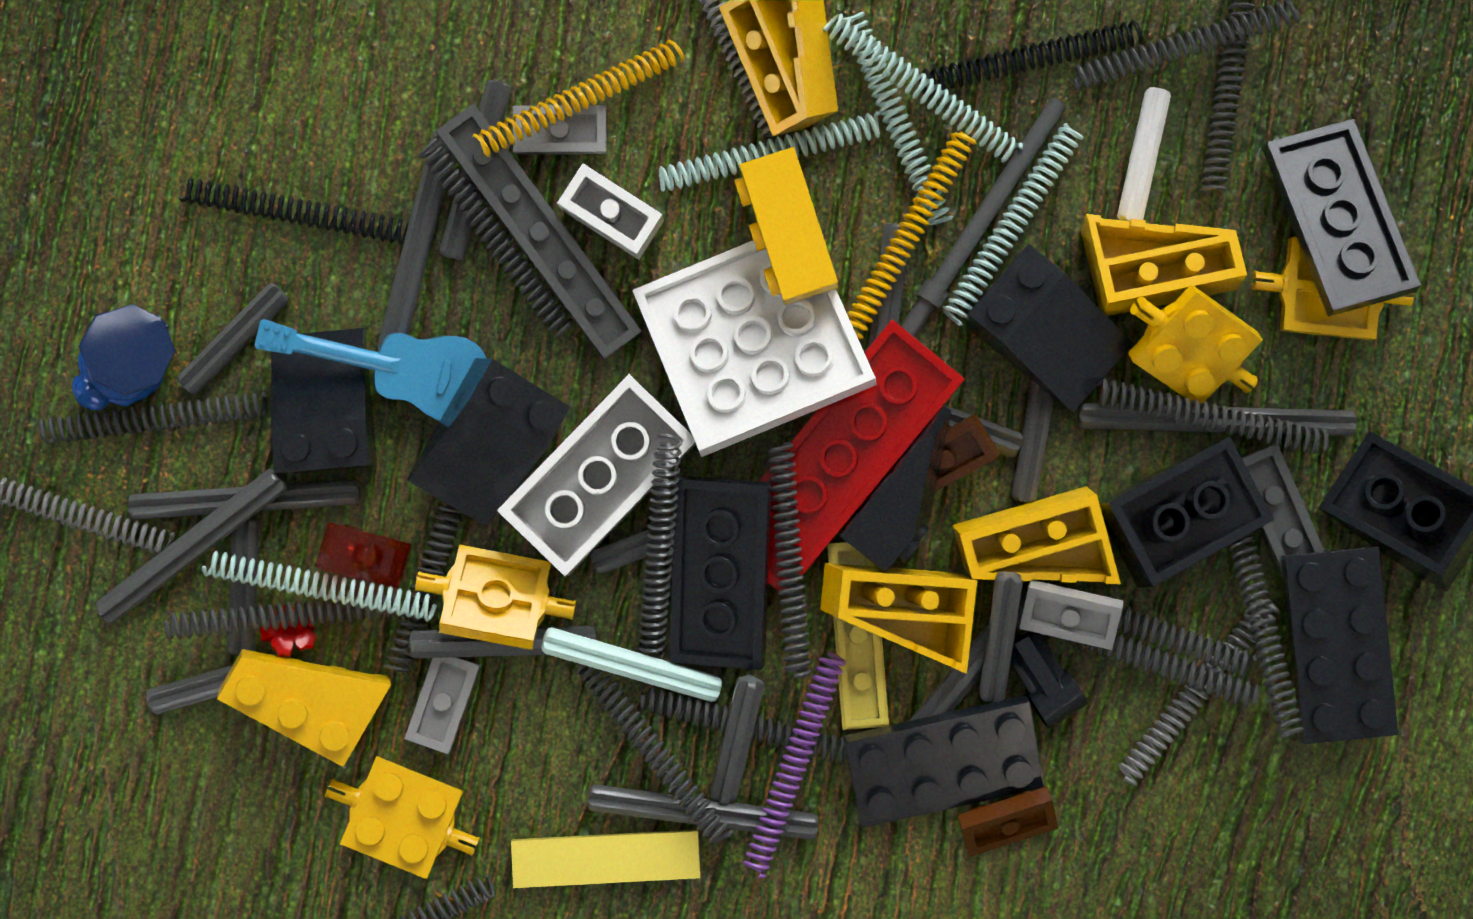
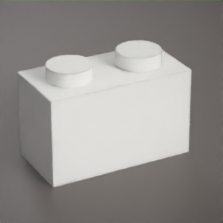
(610, 211)

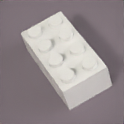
(594, 476)

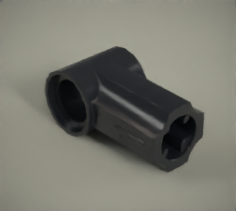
(1049, 687)

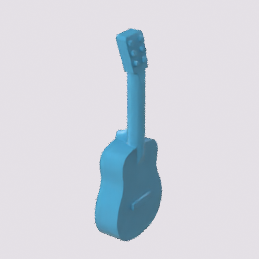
(404, 367)

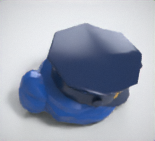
(122, 358)

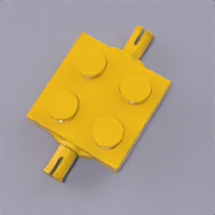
(1303, 308)
(1194, 345)
(495, 597)
(402, 817)

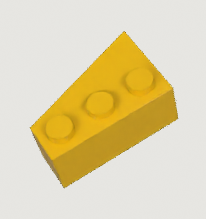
(785, 59)
(786, 226)
(1158, 261)
(1041, 541)
(907, 606)
(305, 701)

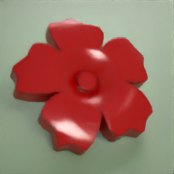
(284, 640)

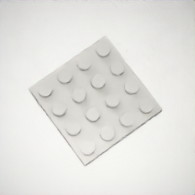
(745, 356)

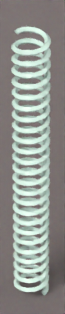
(840, 23)
(896, 130)
(767, 150)
(952, 307)
(313, 590)

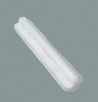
(1144, 154)

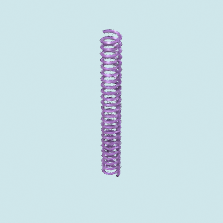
(797, 761)

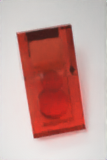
(362, 554)

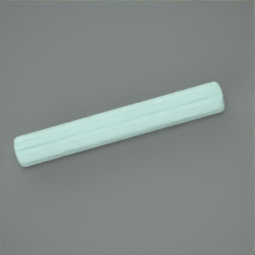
(631, 664)

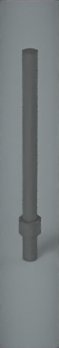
(933, 293)

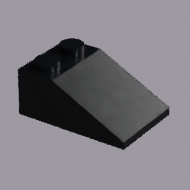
(1048, 329)
(321, 410)
(487, 440)
(1405, 509)
(894, 513)
(1184, 513)

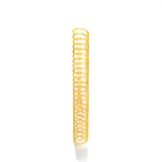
(592, 98)
(905, 232)

